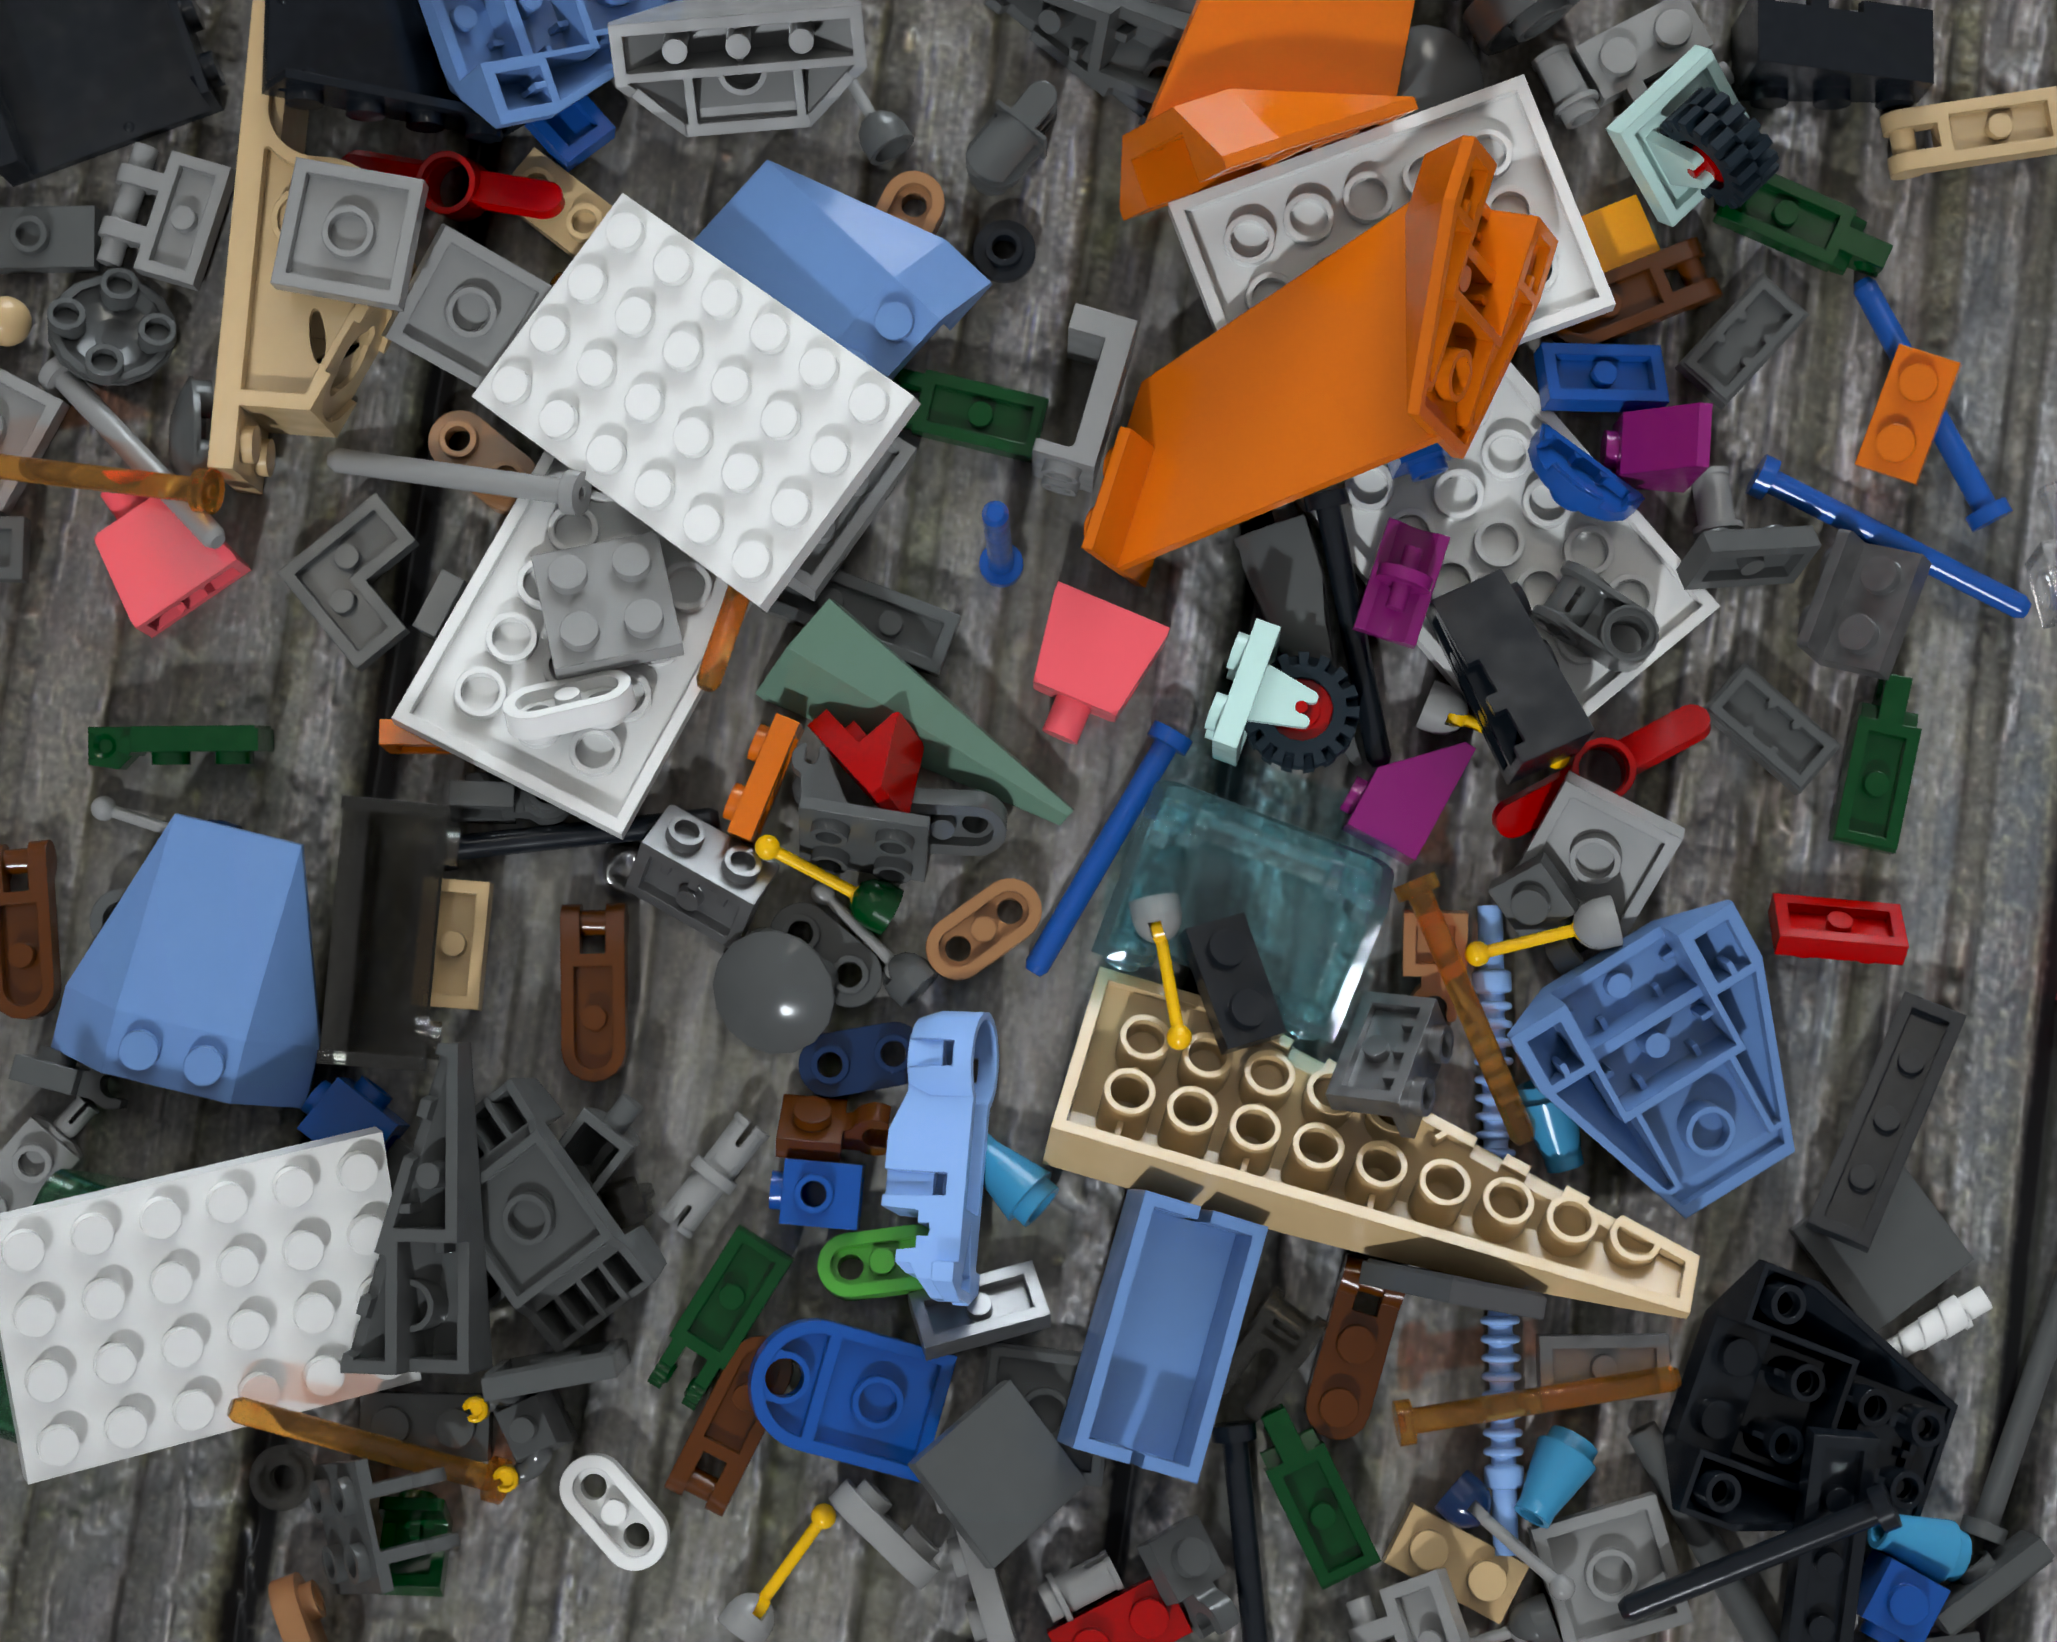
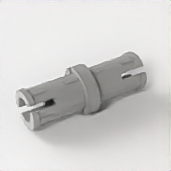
(713, 1175)

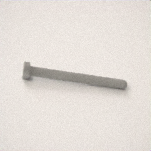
(63, 383)
(569, 492)

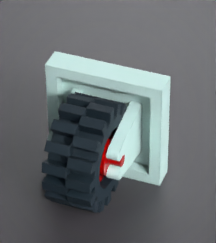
(1692, 140)
(1291, 709)

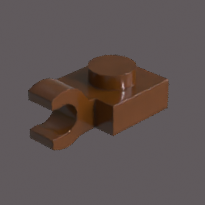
(821, 1128)

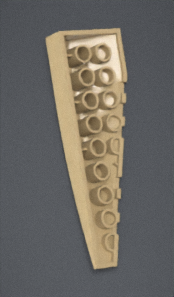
(1264, 1146)

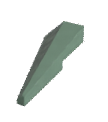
(859, 678)

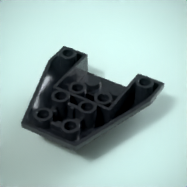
(1767, 1366)

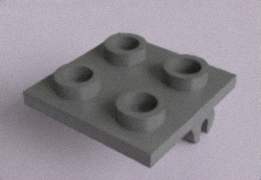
(852, 835)
(352, 1549)

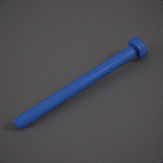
(1841, 516)

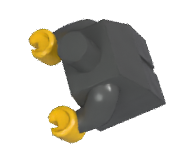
(532, 1428)

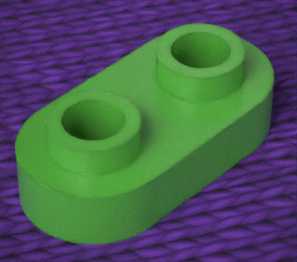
(877, 1252)

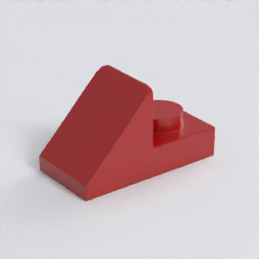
(880, 763)

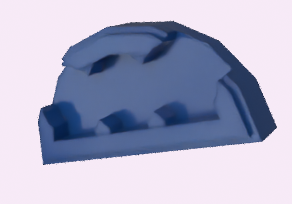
(1579, 480)

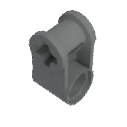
(1593, 616)

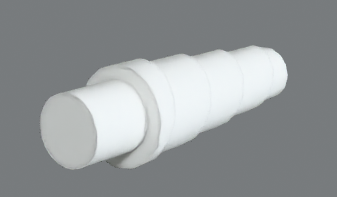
(1941, 1322)

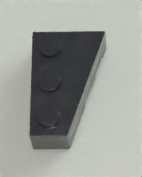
(1832, 54)
(1509, 676)

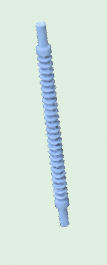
(1503, 1473)

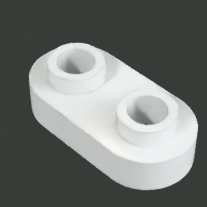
(569, 705)
(611, 1514)

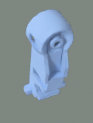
(943, 1140)

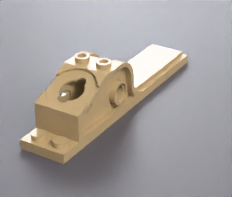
(274, 336)

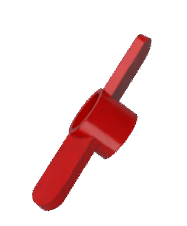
(485, 191)
(1633, 753)

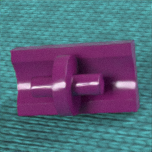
(1401, 583)

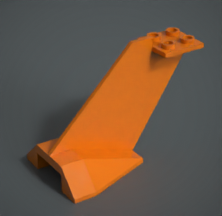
(1264, 87)
(1332, 372)

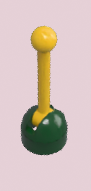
(871, 901)

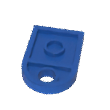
(857, 1395)

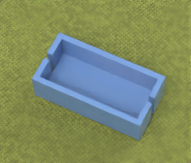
(1162, 1335)

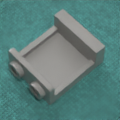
(1108, 343)

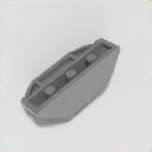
(738, 62)

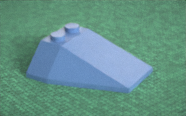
(525, 56)
(844, 265)
(203, 972)
(1667, 1055)

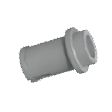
(1566, 87)
(1714, 501)
(1079, 1586)

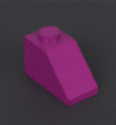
(1660, 446)
(1404, 800)

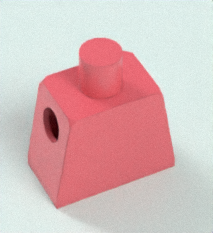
(159, 562)
(1092, 659)

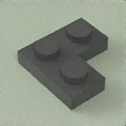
(337, 576)

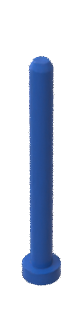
(1948, 439)
(1000, 560)
(1106, 846)

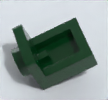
(412, 1518)

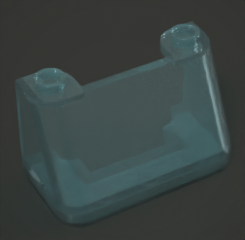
(1303, 896)

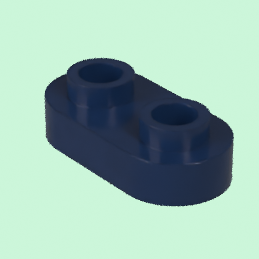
(861, 1059)

